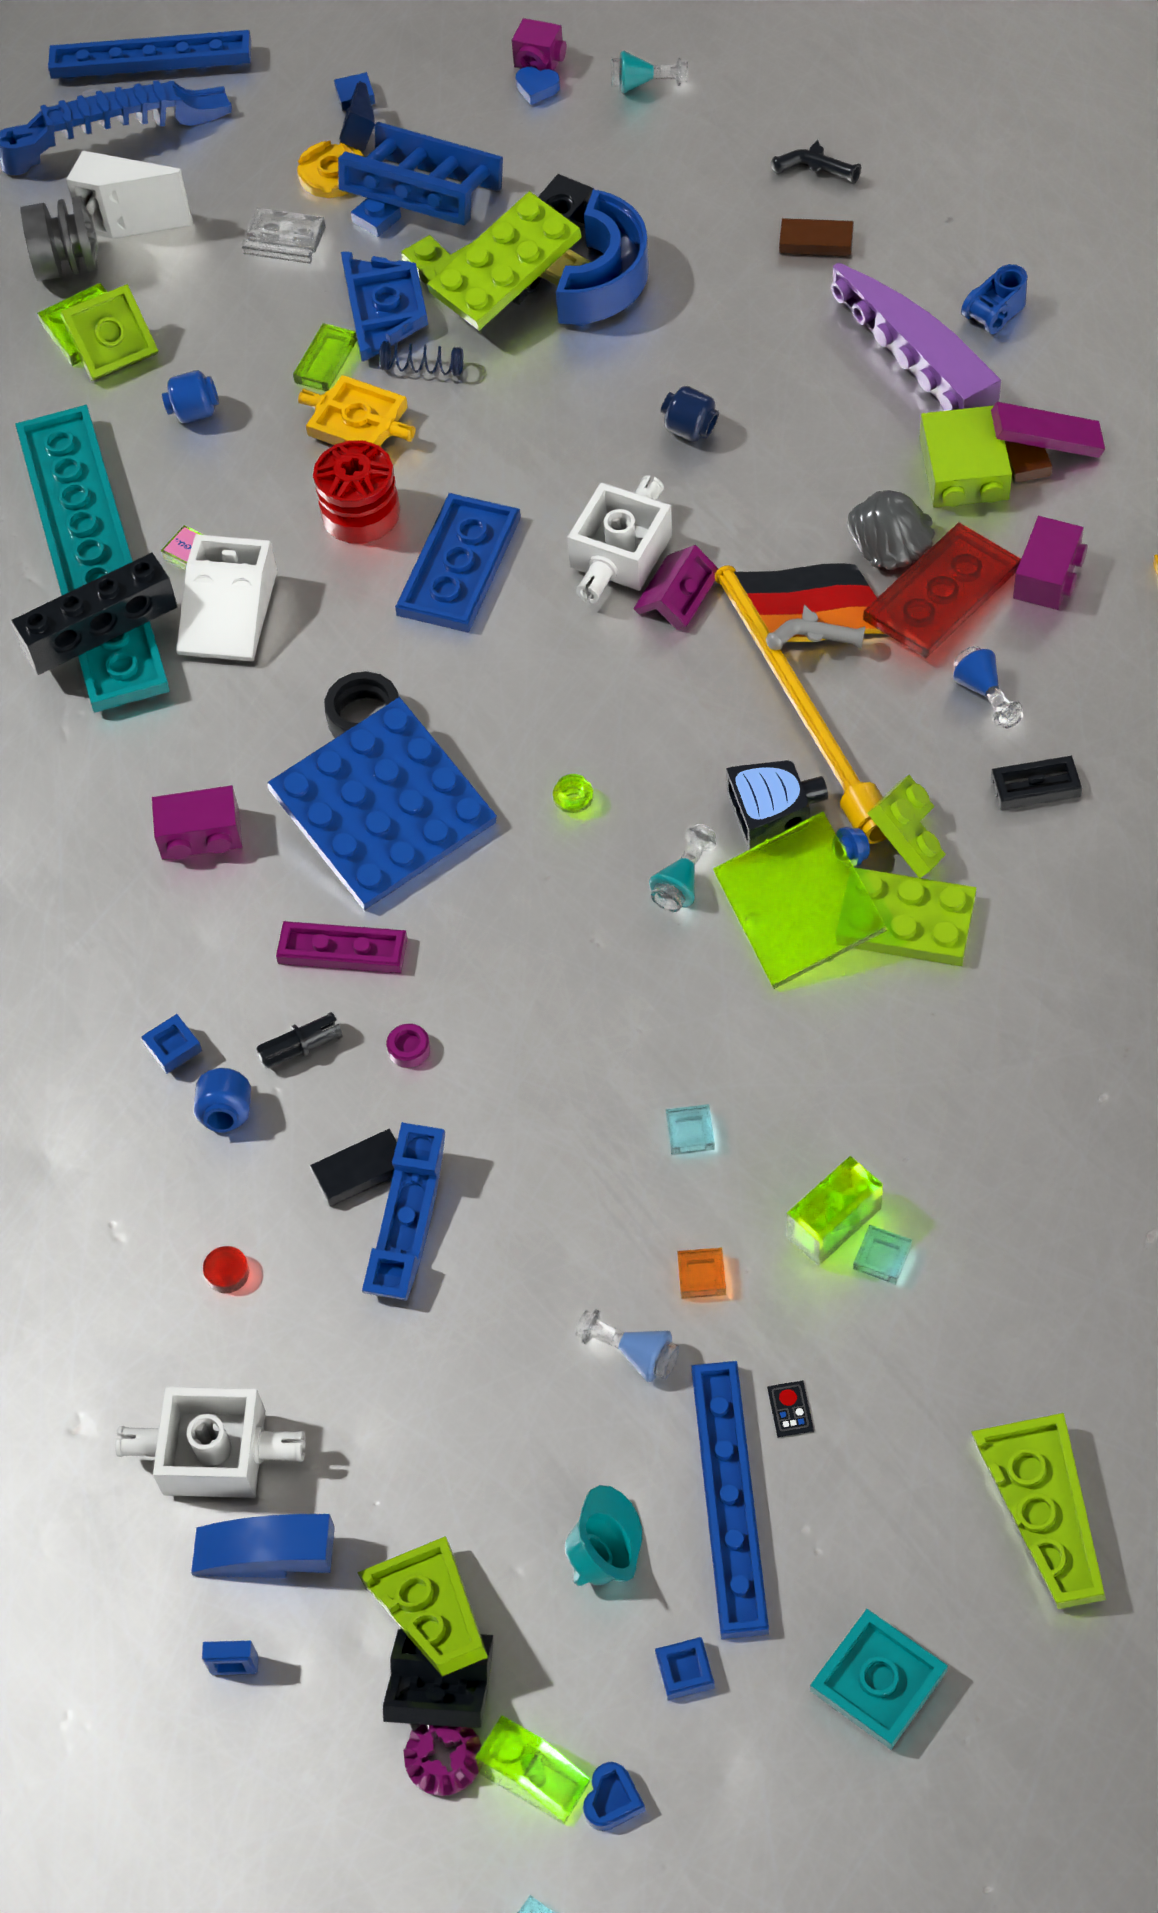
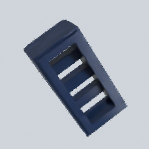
(358, 119)

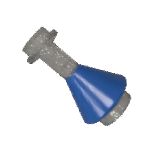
(978, 672)

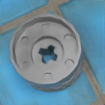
(59, 238)

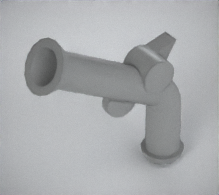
(814, 631)

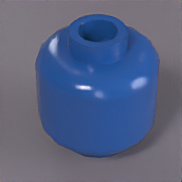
(190, 396)
(222, 1099)

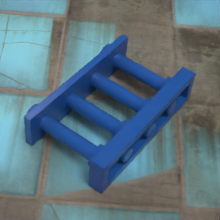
(414, 190)

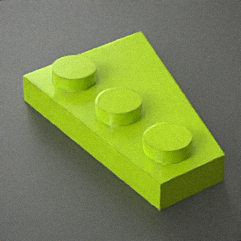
(429, 1604)

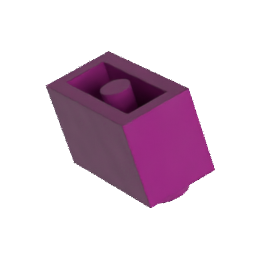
(1049, 563)
(196, 822)

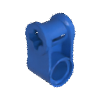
(997, 298)

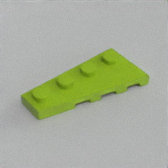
(1044, 1496)

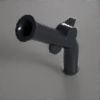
(817, 161)

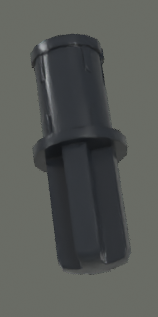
(299, 1041)

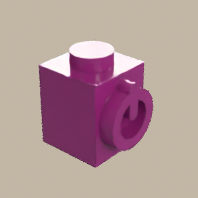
(538, 45)

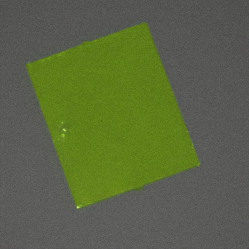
(799, 900)

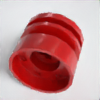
(356, 491)

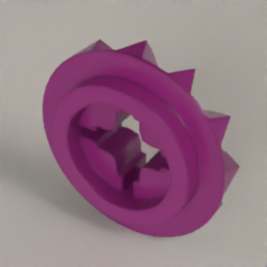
(432, 1776)

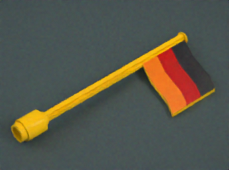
(838, 598)

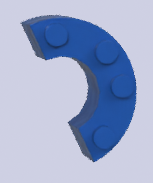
(618, 276)

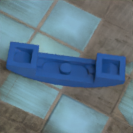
(407, 1212)

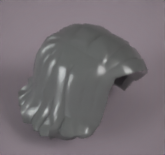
(890, 530)

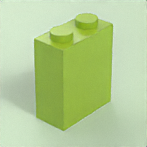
(964, 457)

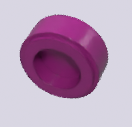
(408, 1045)

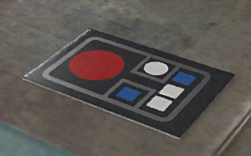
(790, 1409)

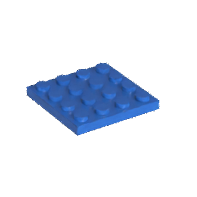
(381, 803)

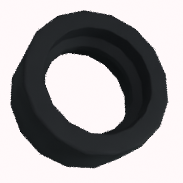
(351, 688)

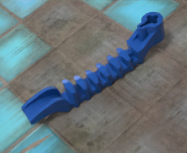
(24, 143)

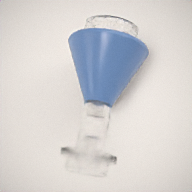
(647, 1351)

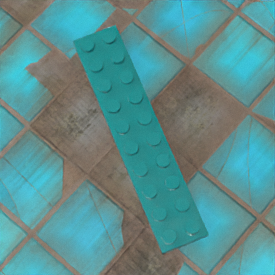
(87, 544)

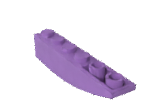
(918, 341)

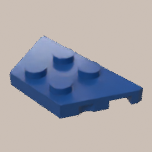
(383, 301)

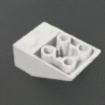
(129, 195)
(225, 597)

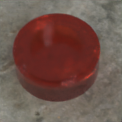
(226, 1269)

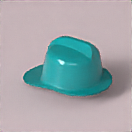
(605, 1539)

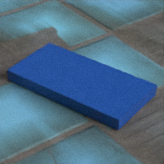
(458, 562)

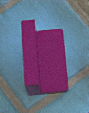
(679, 586)

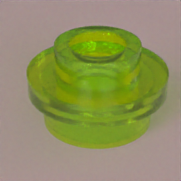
(570, 785)

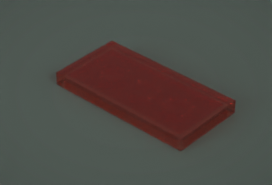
(941, 590)

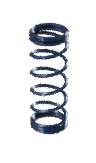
(455, 367)

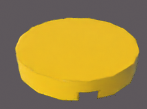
(319, 169)

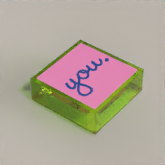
(179, 547)

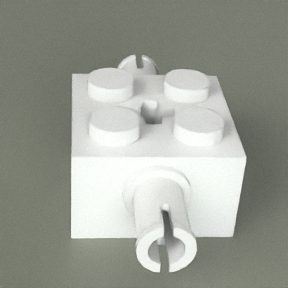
(619, 537)
(183, 1445)

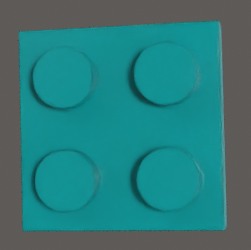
(878, 1678)

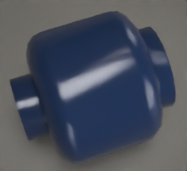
(689, 413)

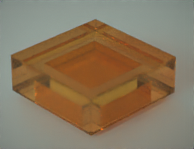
(701, 1273)

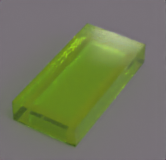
(325, 357)

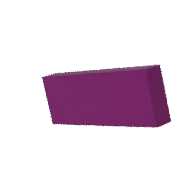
(1047, 429)
(341, 947)

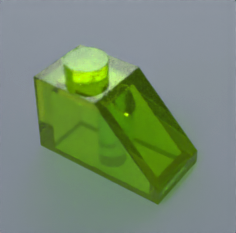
(531, 1769)

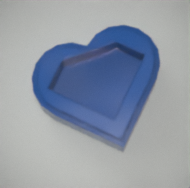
(537, 84)
(612, 1798)

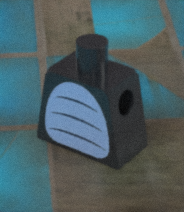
(771, 798)

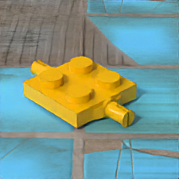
(356, 413)

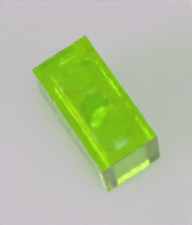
(834, 1210)

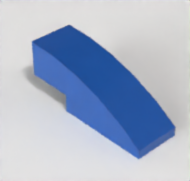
(264, 1546)

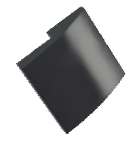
(426, 1697)

